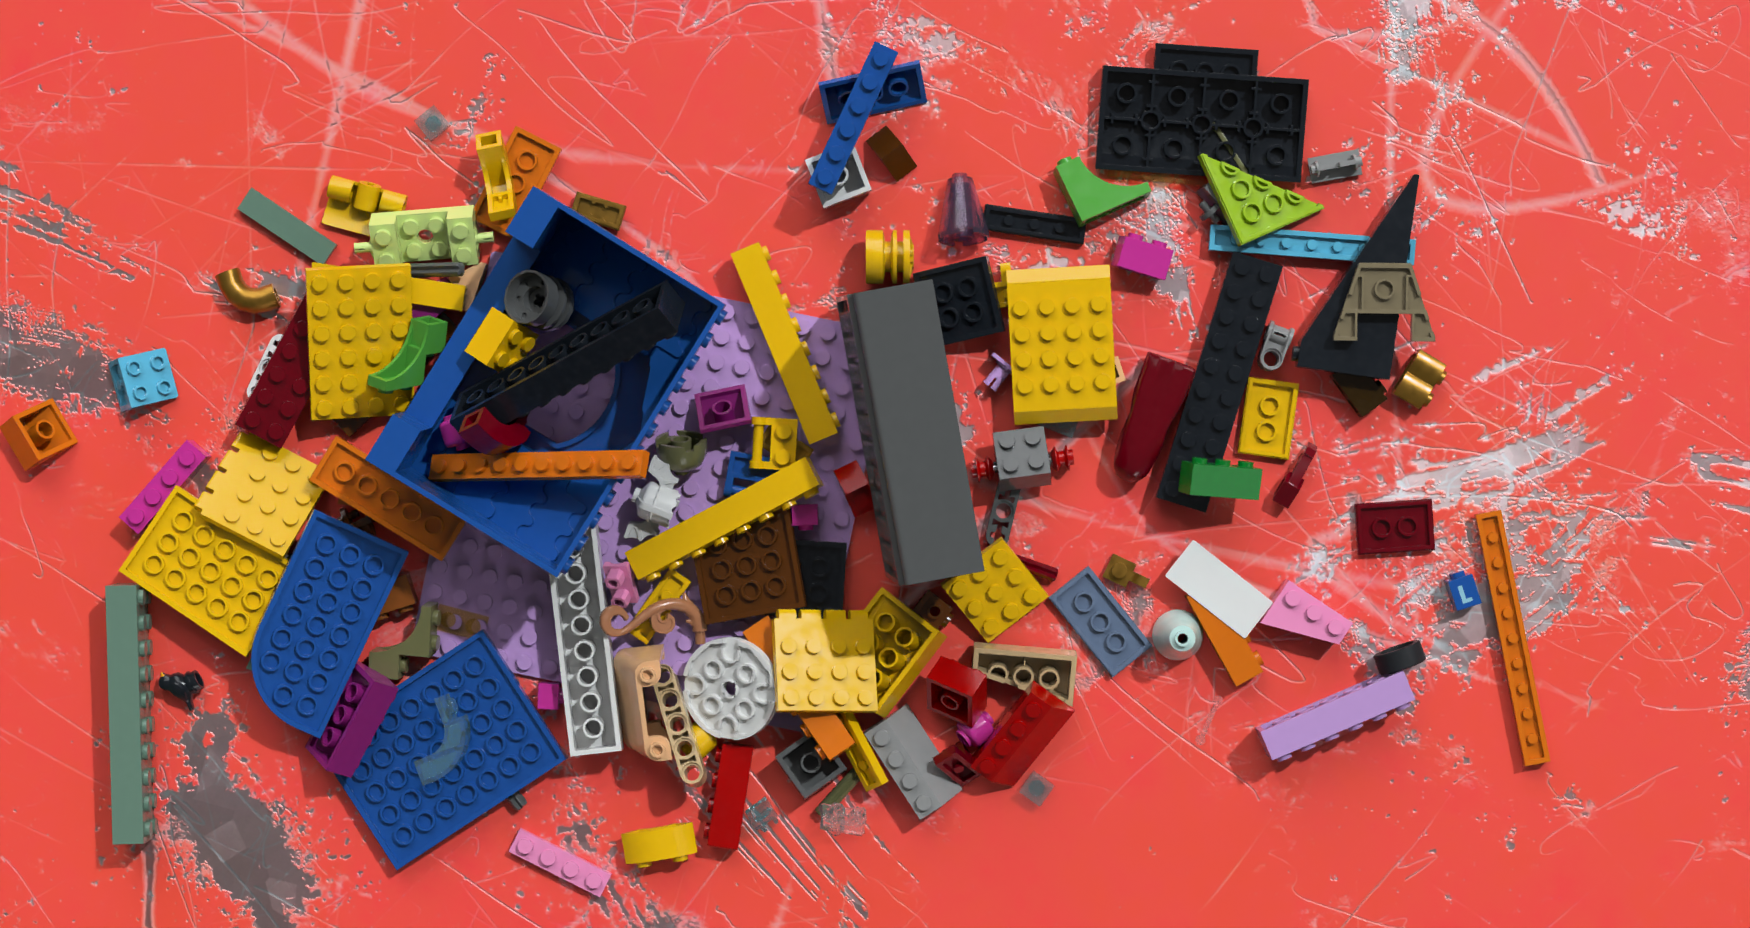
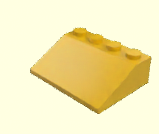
(902, 647)

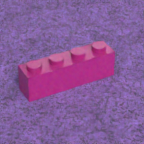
(177, 471)

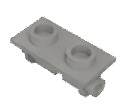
(1335, 166)

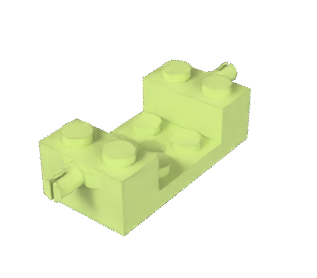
(397, 238)

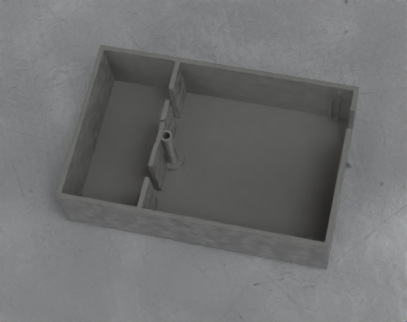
(910, 433)

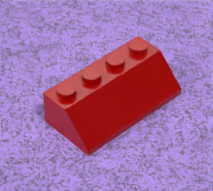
(1021, 735)

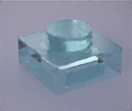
(432, 123)
(1036, 788)

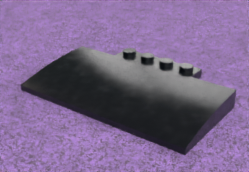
(1166, 114)

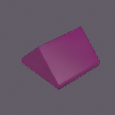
(722, 408)

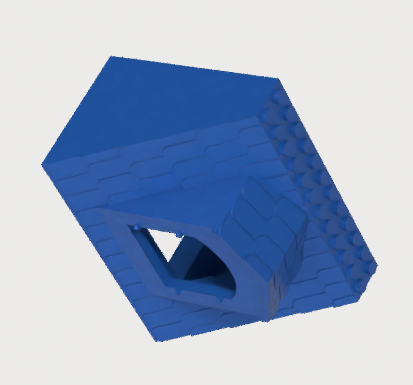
(550, 517)

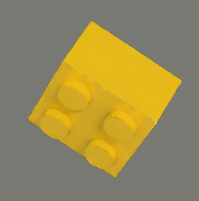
(501, 341)

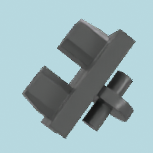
(1210, 205)

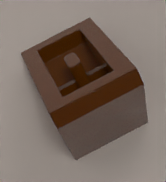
(891, 153)

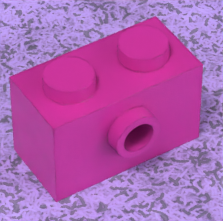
(1142, 257)

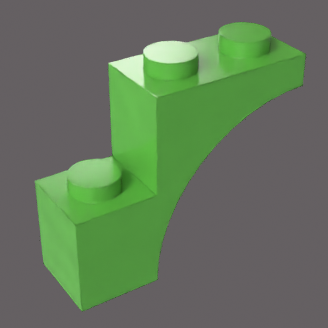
(407, 369)

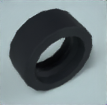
(1399, 657)

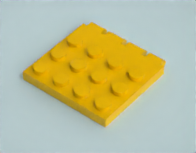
(261, 494)
(824, 661)

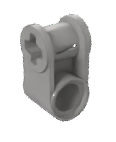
(1275, 344)

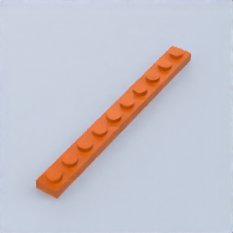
(540, 466)
(1512, 637)

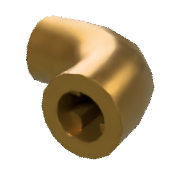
(246, 297)

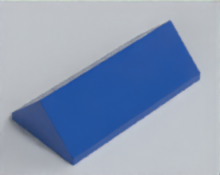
(901, 89)

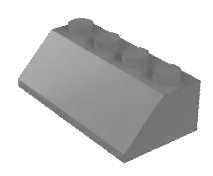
(909, 759)

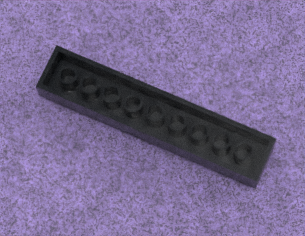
(575, 357)
(1221, 371)

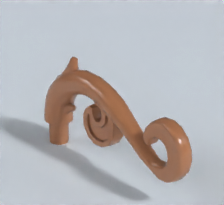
(653, 612)

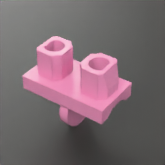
(621, 583)

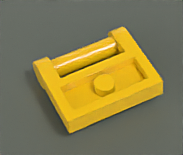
(782, 443)

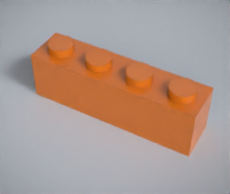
(1229, 645)

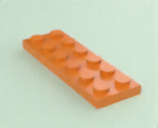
(386, 499)

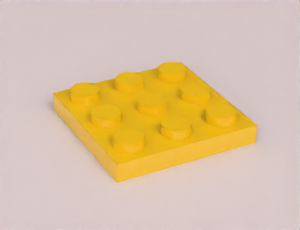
(997, 595)

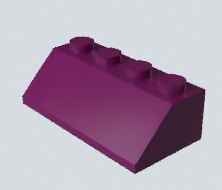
(353, 721)

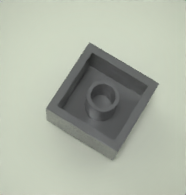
(806, 767)

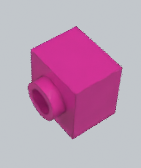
(805, 516)
(550, 695)

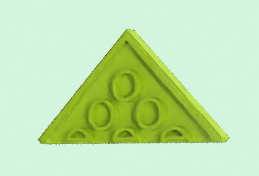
(1251, 203)

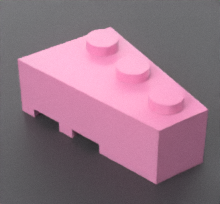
(1304, 614)

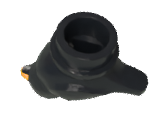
(182, 685)

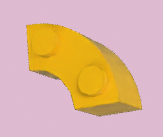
(659, 843)

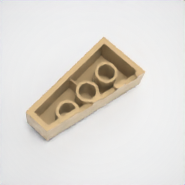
(1022, 664)

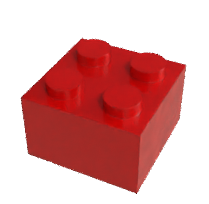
(956, 691)

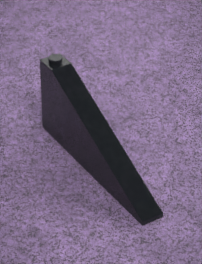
(1376, 333)

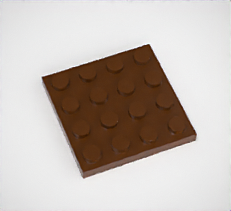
(752, 572)

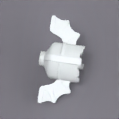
(654, 502)

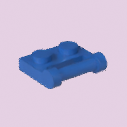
(739, 468)

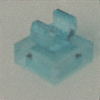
(761, 814)

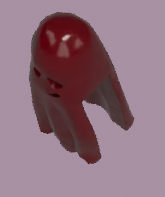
(1153, 407)

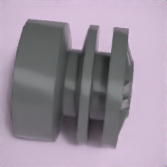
(539, 300)

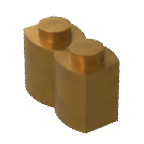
(1419, 379)

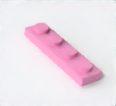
(560, 862)

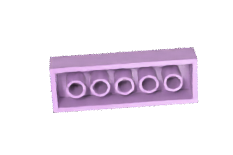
(1334, 714)

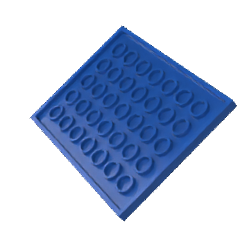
(504, 752)

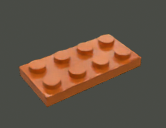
(530, 165)

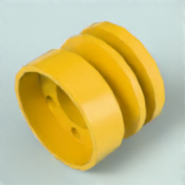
(888, 256)

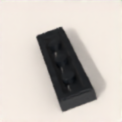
(1033, 224)

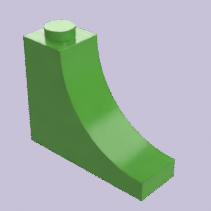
(1089, 195)

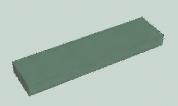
(287, 226)

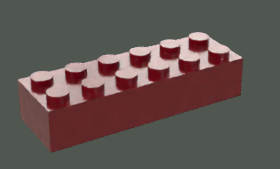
(281, 386)

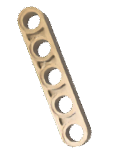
(686, 735)

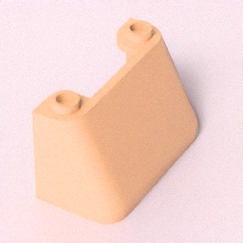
(634, 670)

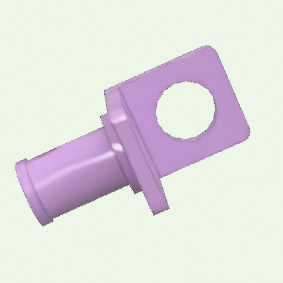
(1000, 372)

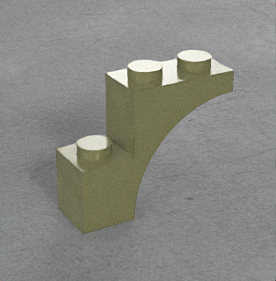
(422, 642)

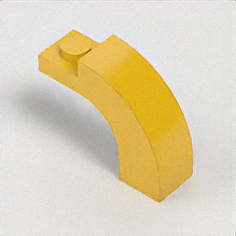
(496, 175)

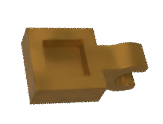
(1122, 571)

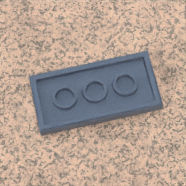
(1100, 621)

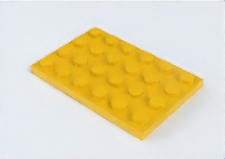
(354, 330)
(205, 571)

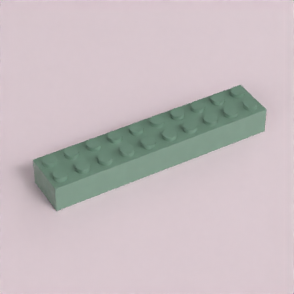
(130, 713)

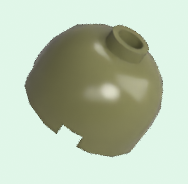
(682, 451)

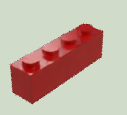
(730, 795)

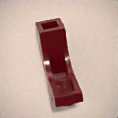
(489, 435)

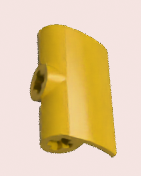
(353, 202)

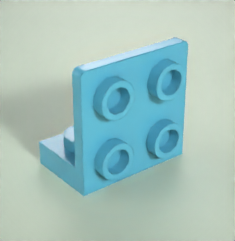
(142, 379)

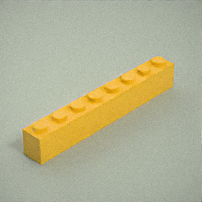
(784, 343)
(724, 519)

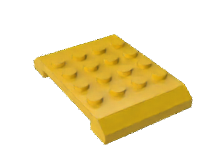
(1062, 344)

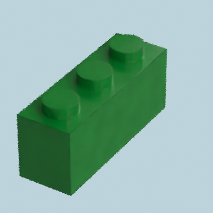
(1220, 479)

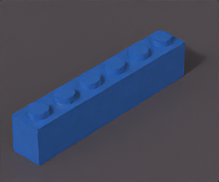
(853, 118)

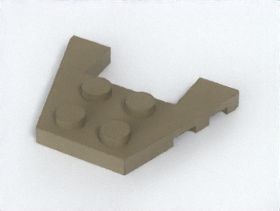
(1384, 290)

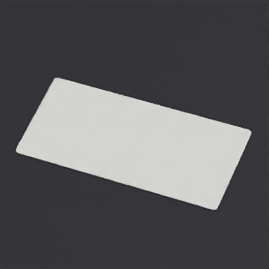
(1219, 589)

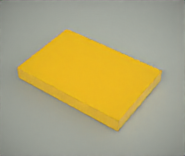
(1268, 418)

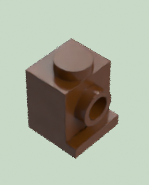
(926, 603)

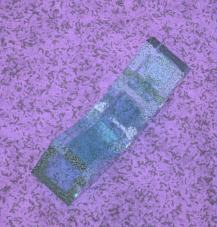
(453, 746)

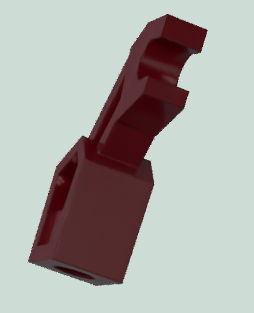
(1293, 480)

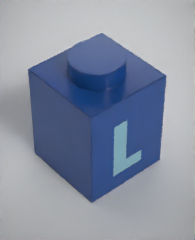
(1462, 590)

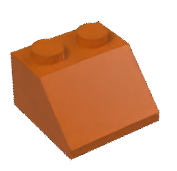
(38, 434)

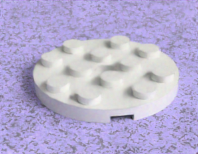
(706, 693)

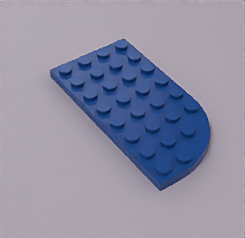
(321, 619)

